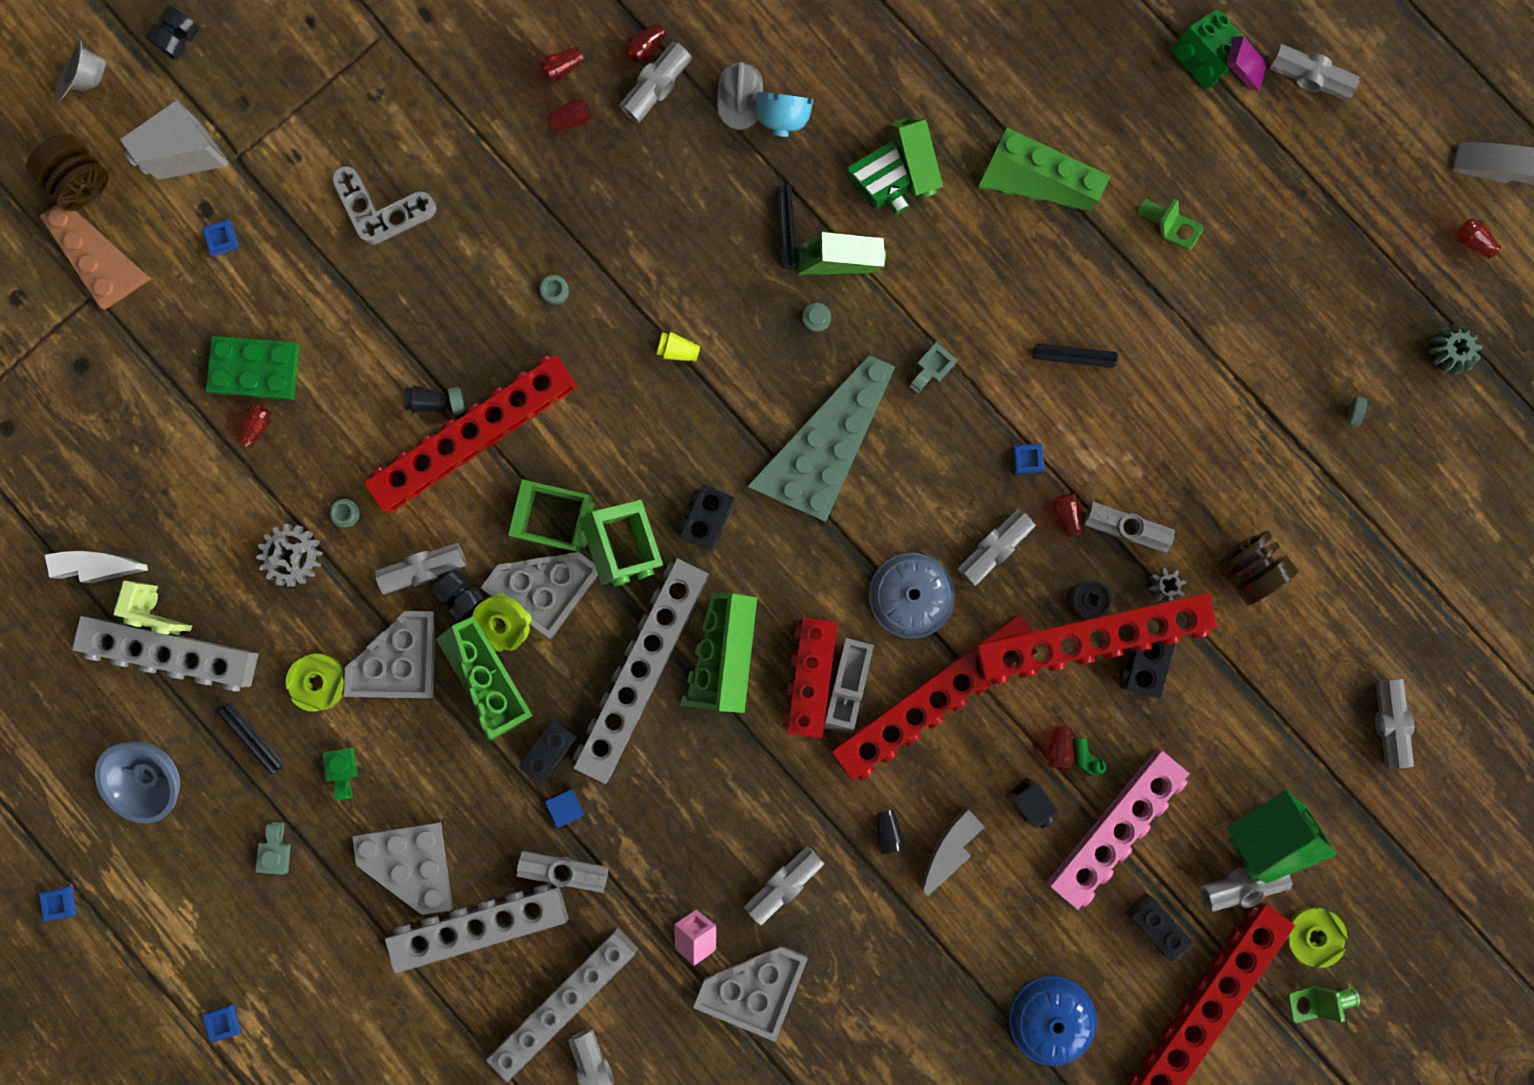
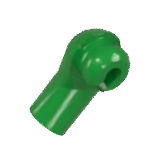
(1085, 760)

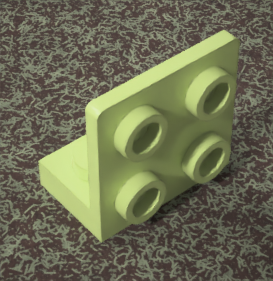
(135, 606)

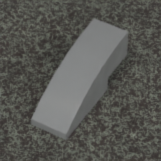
(1495, 161)
(848, 686)
(949, 850)

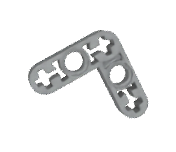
(372, 216)

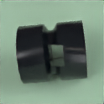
(172, 43)
(457, 594)
(1089, 600)

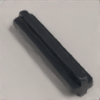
(786, 226)
(1075, 355)
(250, 739)

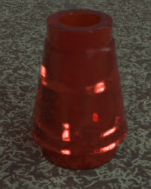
(644, 44)
(560, 64)
(571, 115)
(1478, 238)
(253, 424)
(1069, 513)
(1061, 750)

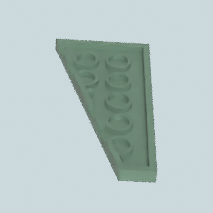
(818, 457)

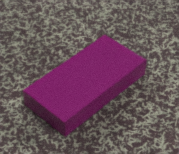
(1246, 63)

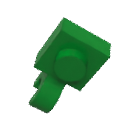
(340, 767)

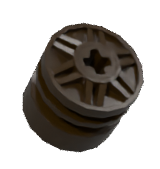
(67, 172)
(1259, 570)

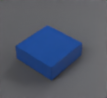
(220, 238)
(1028, 459)
(565, 808)
(57, 903)
(221, 1023)

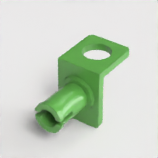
(1170, 222)
(1322, 1003)

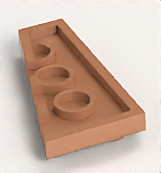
(94, 257)

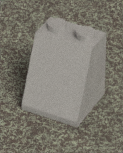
(172, 145)

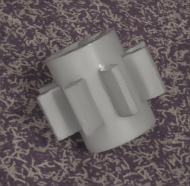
(1158, 587)

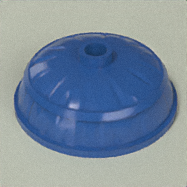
(1043, 1004)

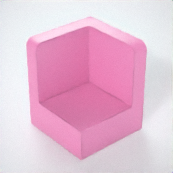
(695, 937)

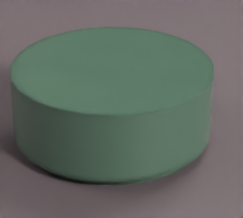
(554, 289)
(456, 401)
(1357, 410)

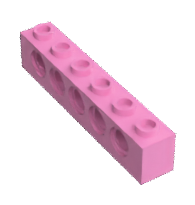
(1119, 811)

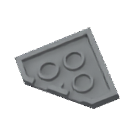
(544, 587)
(397, 661)
(408, 864)
(754, 991)

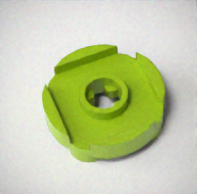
(514, 616)
(301, 689)
(1332, 937)

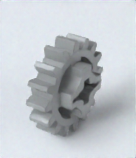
(278, 559)

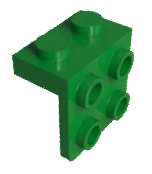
(1206, 48)

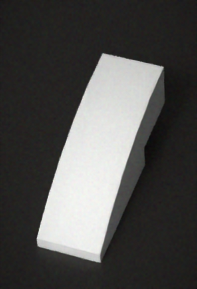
(91, 566)

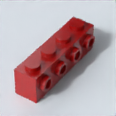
(811, 678)

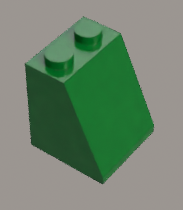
(1279, 838)

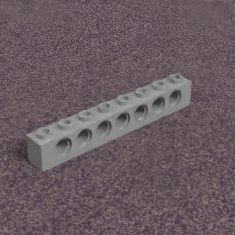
(587, 759)

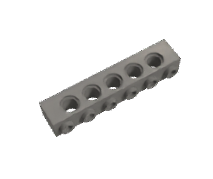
(92, 638)
(406, 955)
(562, 1004)

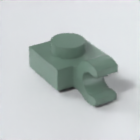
(934, 365)
(273, 855)

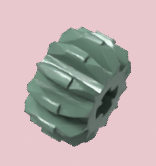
(1447, 353)

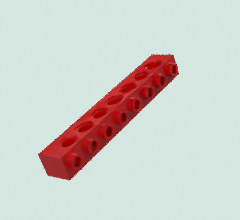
(382, 479)
(1196, 608)
(848, 751)
(1225, 1001)

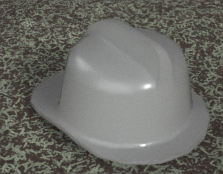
(81, 72)
(738, 94)

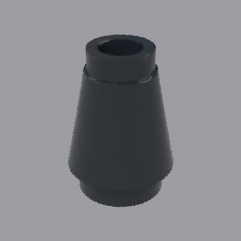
(424, 400)
(889, 833)

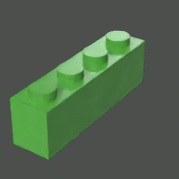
(1042, 173)
(723, 655)
(484, 678)

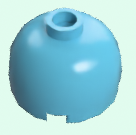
(782, 112)

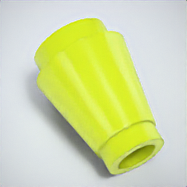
(677, 348)

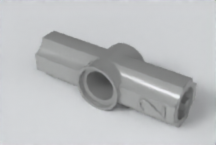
(1314, 72)
(655, 82)
(1146, 532)
(996, 547)
(420, 568)
(1394, 723)
(543, 868)
(784, 885)
(1240, 889)
(589, 1060)

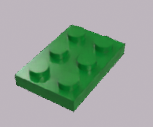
(253, 368)

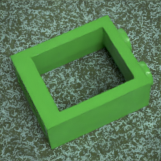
(523, 510)
(601, 550)

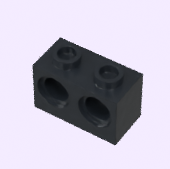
(714, 520)
(1155, 669)
(549, 751)
(1032, 804)
(1159, 927)

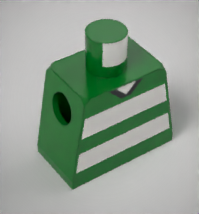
(882, 178)

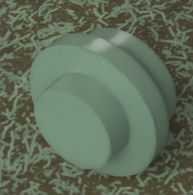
(816, 317)
(344, 513)

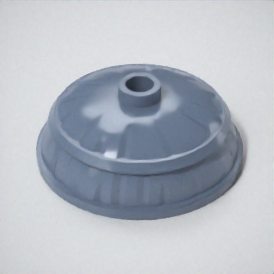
(891, 599)
(138, 781)

